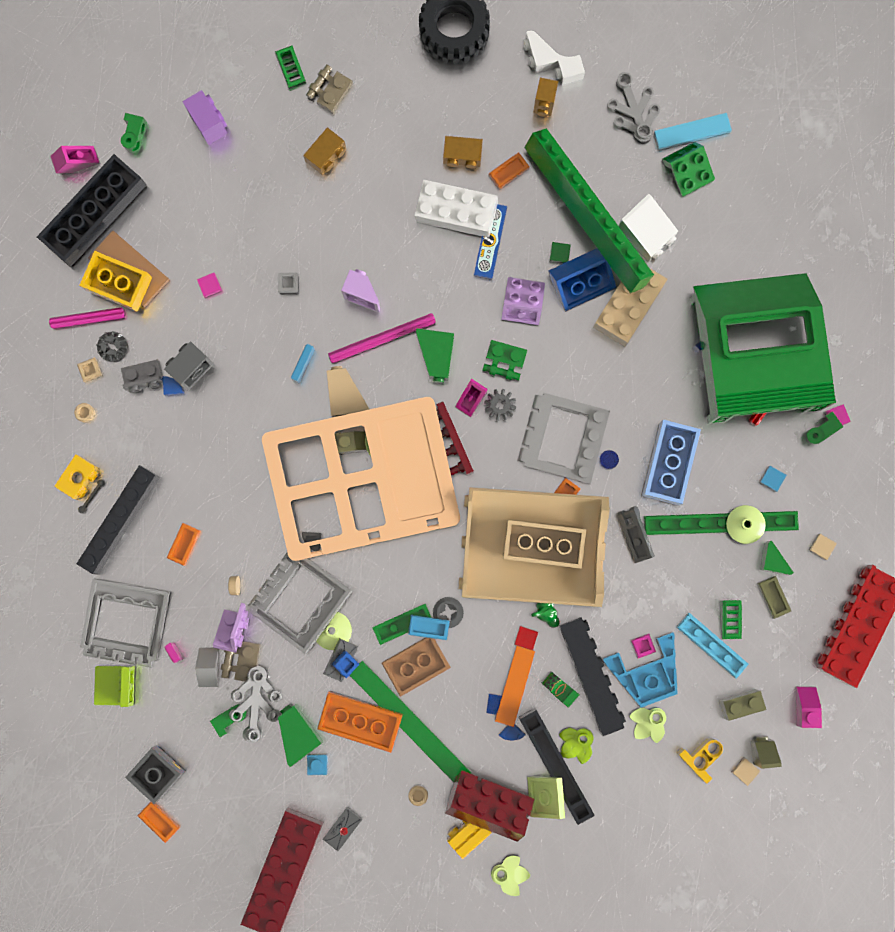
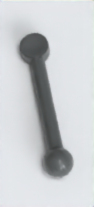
(82, 509)

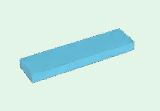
(692, 131)
(712, 645)

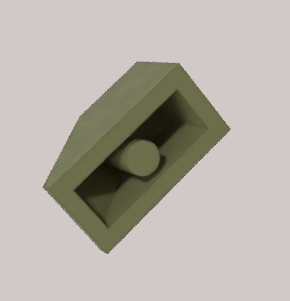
(351, 442)
(765, 753)

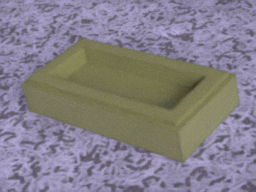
(774, 597)

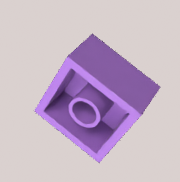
(206, 116)

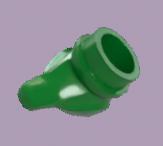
(547, 614)

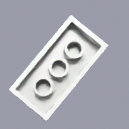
(456, 208)

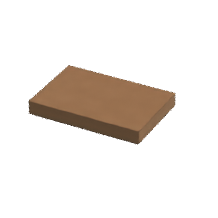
(415, 665)

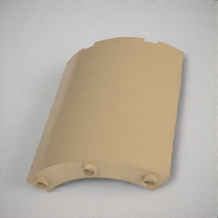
(492, 577)

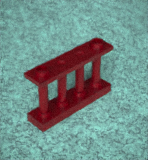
(456, 447)

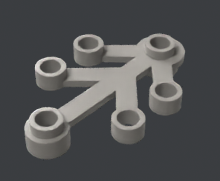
(634, 110)
(254, 701)

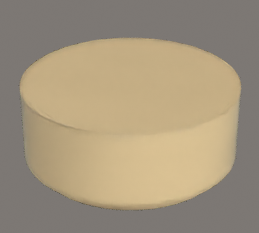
(84, 412)
(234, 585)
(418, 795)

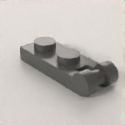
(635, 534)

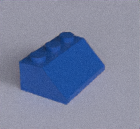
(582, 279)

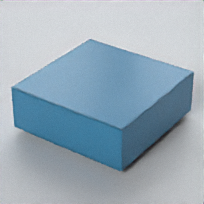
(773, 478)

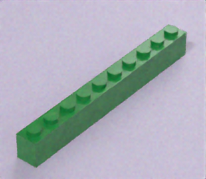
(588, 210)

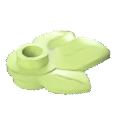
(646, 725)
(513, 875)

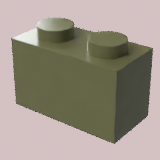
(742, 705)

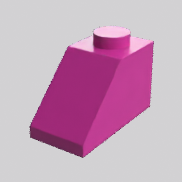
(73, 158)
(808, 708)

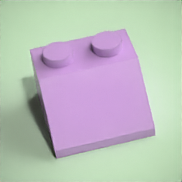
(359, 290)

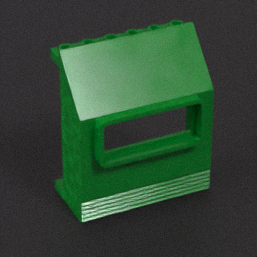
(770, 376)

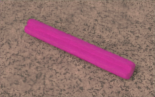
(88, 317)

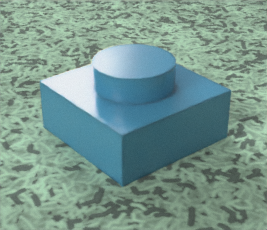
(317, 764)

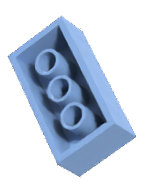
(671, 462)

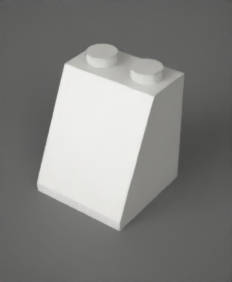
(648, 228)

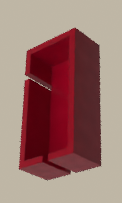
(489, 806)

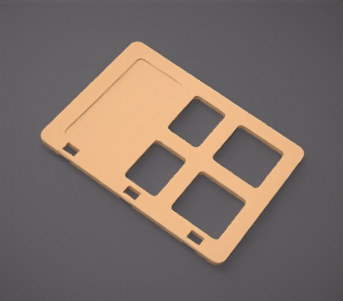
(407, 467)

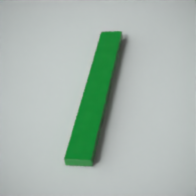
(714, 523)
(410, 723)

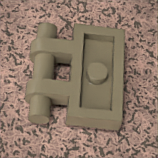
(334, 91)
(247, 658)

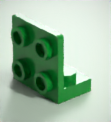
(690, 167)

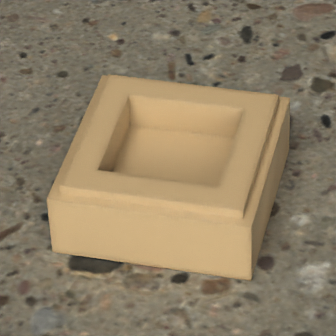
(89, 370)
(822, 546)
(745, 771)

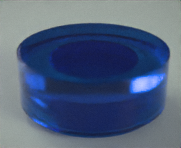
(608, 459)

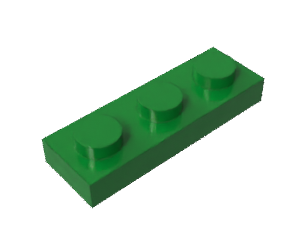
(398, 625)

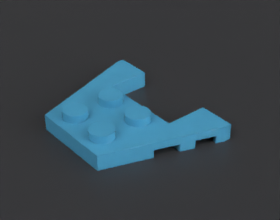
(650, 681)

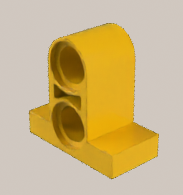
(708, 758)

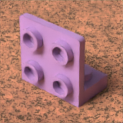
(523, 301)
(230, 629)

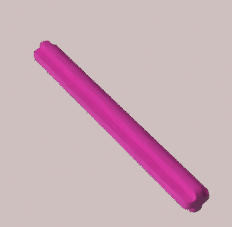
(381, 338)

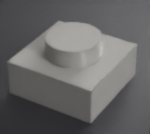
(288, 282)

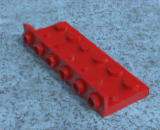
(860, 627)

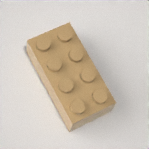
(627, 310)
(544, 544)

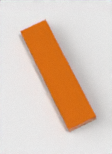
(514, 686)

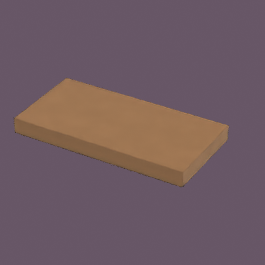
(119, 249)

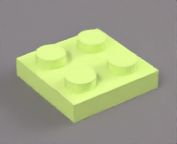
(547, 796)

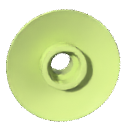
(736, 527)
(342, 630)

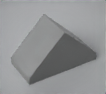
(207, 667)

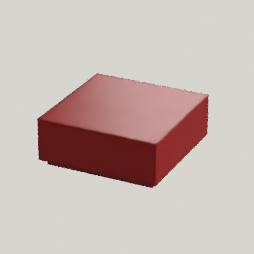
(526, 638)

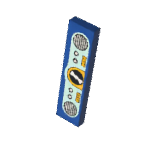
(490, 245)

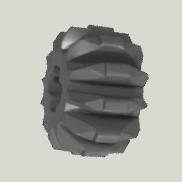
(506, 408)

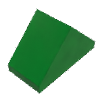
(773, 560)

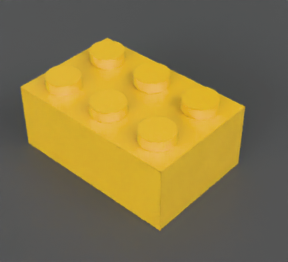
(115, 281)

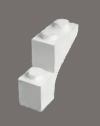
(545, 58)

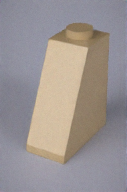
(343, 393)

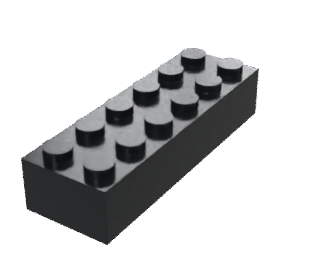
(91, 210)

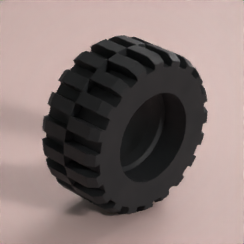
(454, 47)

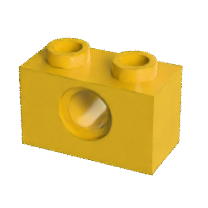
(67, 480)

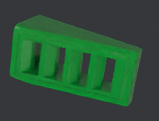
(286, 51)
(723, 610)

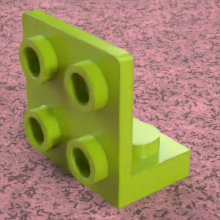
(114, 685)

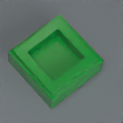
(560, 252)

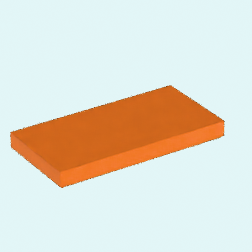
(360, 721)

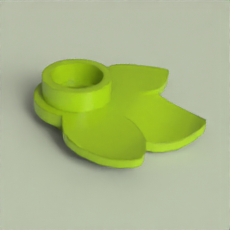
(575, 746)

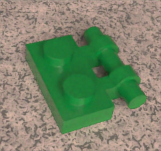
(506, 355)

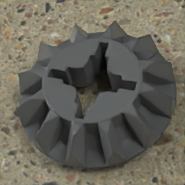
(120, 344)
(453, 604)

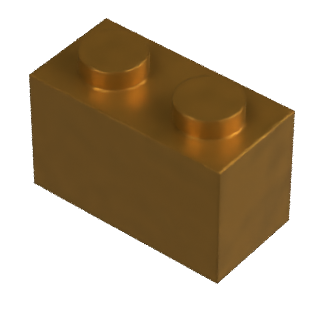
(545, 97)
(325, 151)
(462, 151)

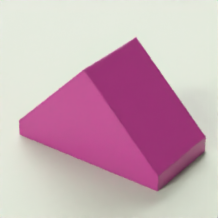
(471, 397)

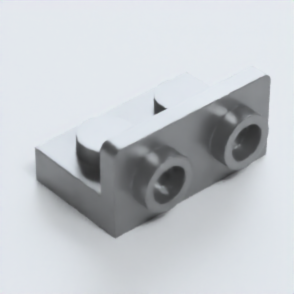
(141, 376)

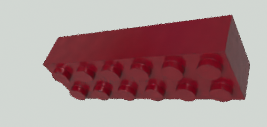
(282, 872)

